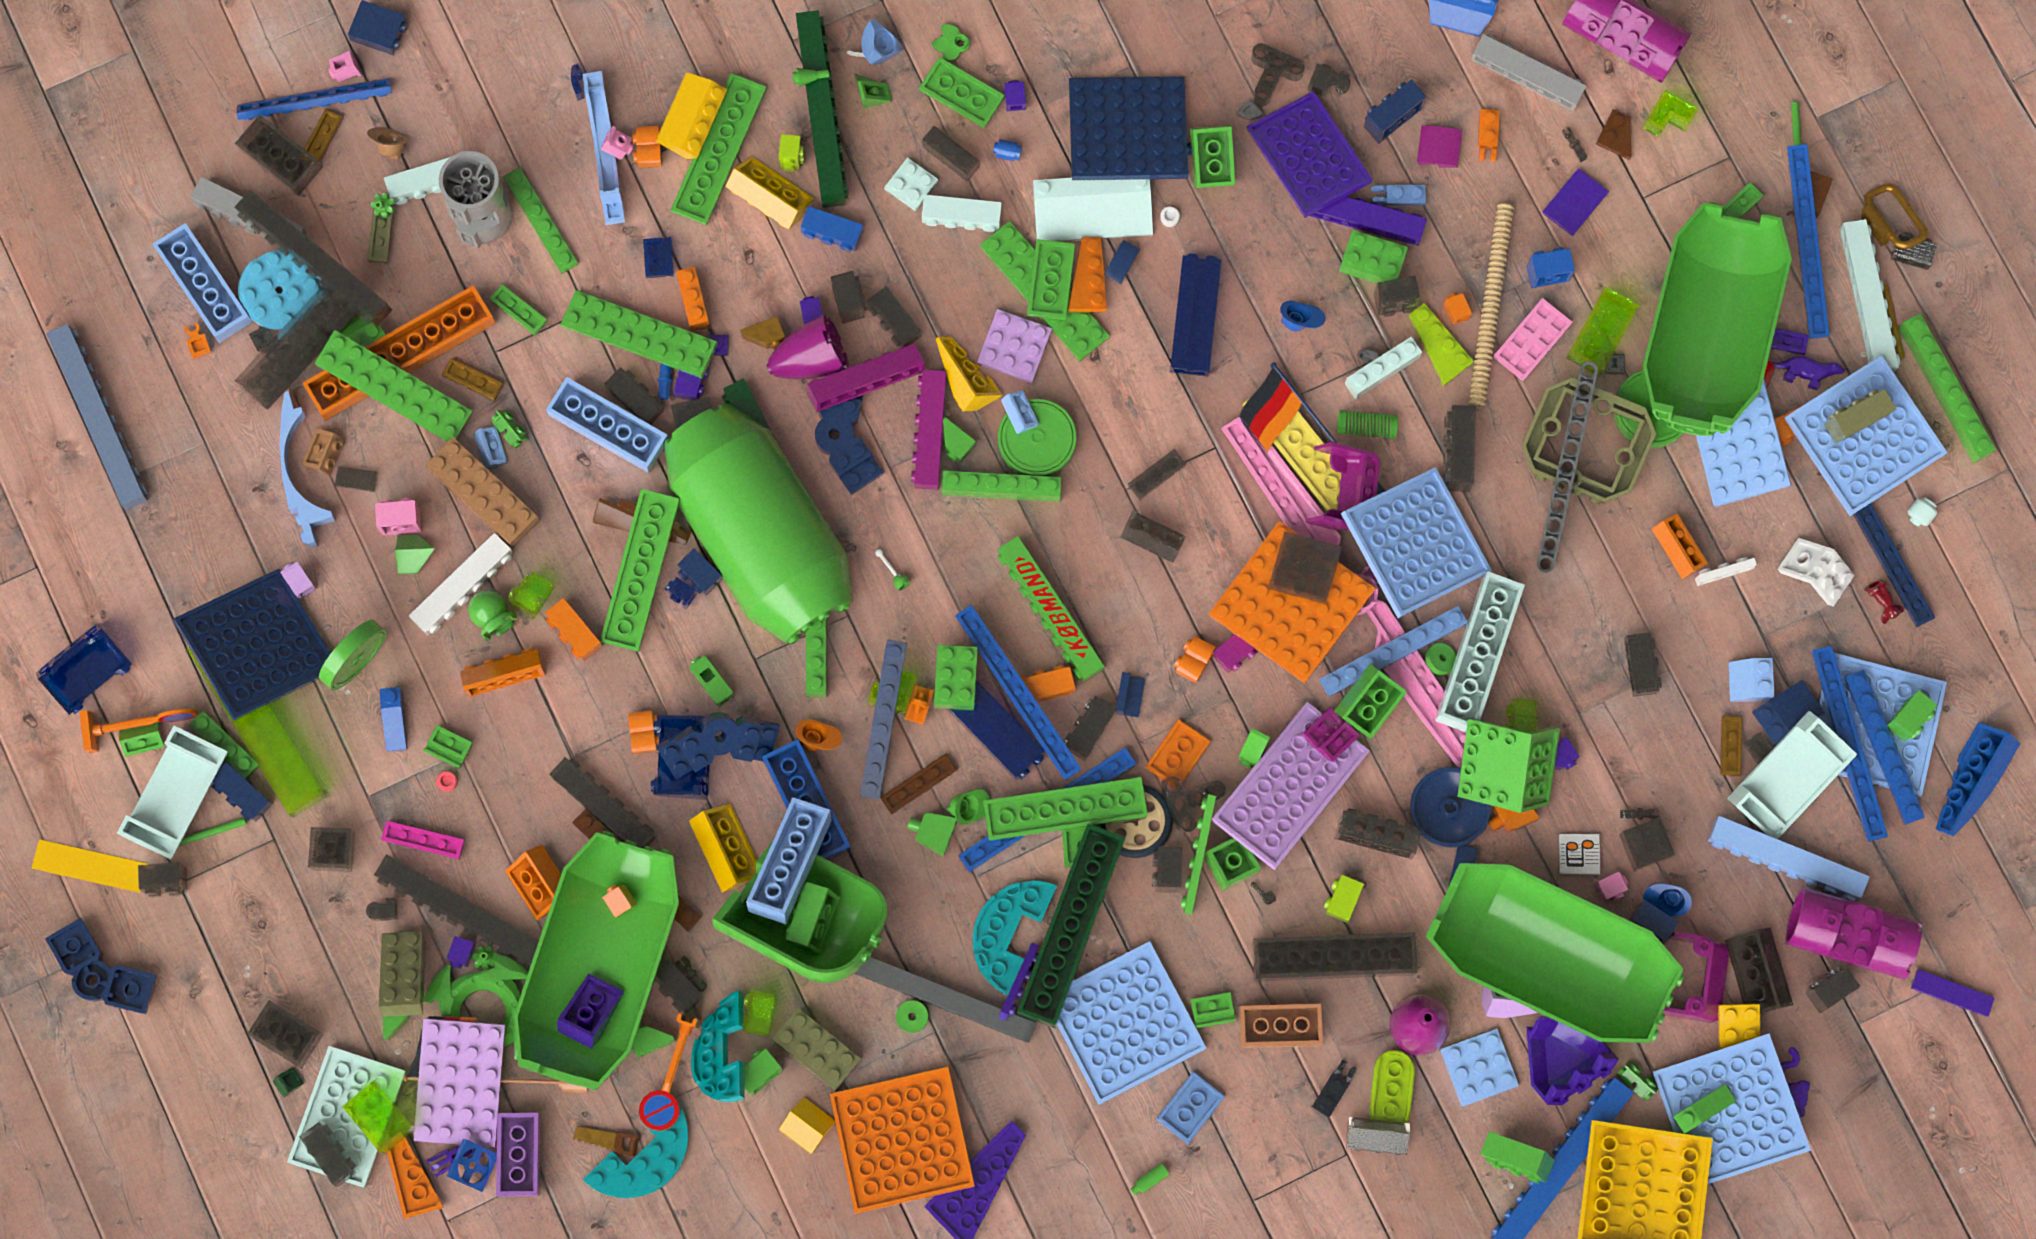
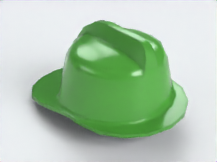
(968, 806)

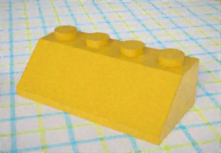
(691, 115)
(769, 192)
(725, 846)

